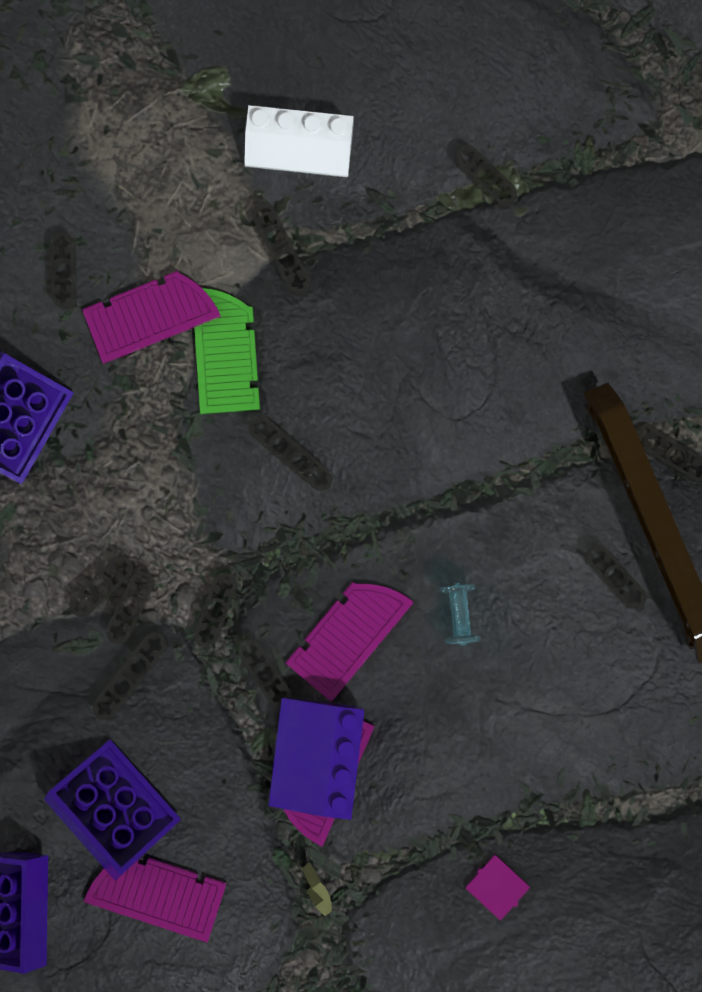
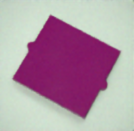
(497, 887)

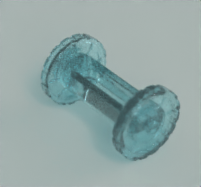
(460, 614)

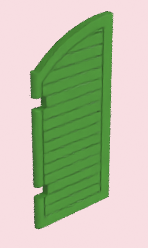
(227, 358)

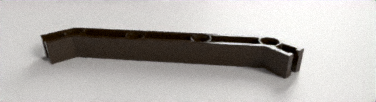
(650, 508)

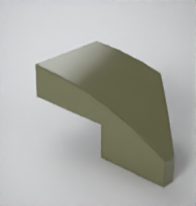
(317, 891)

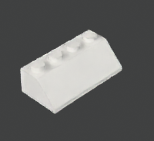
(298, 141)

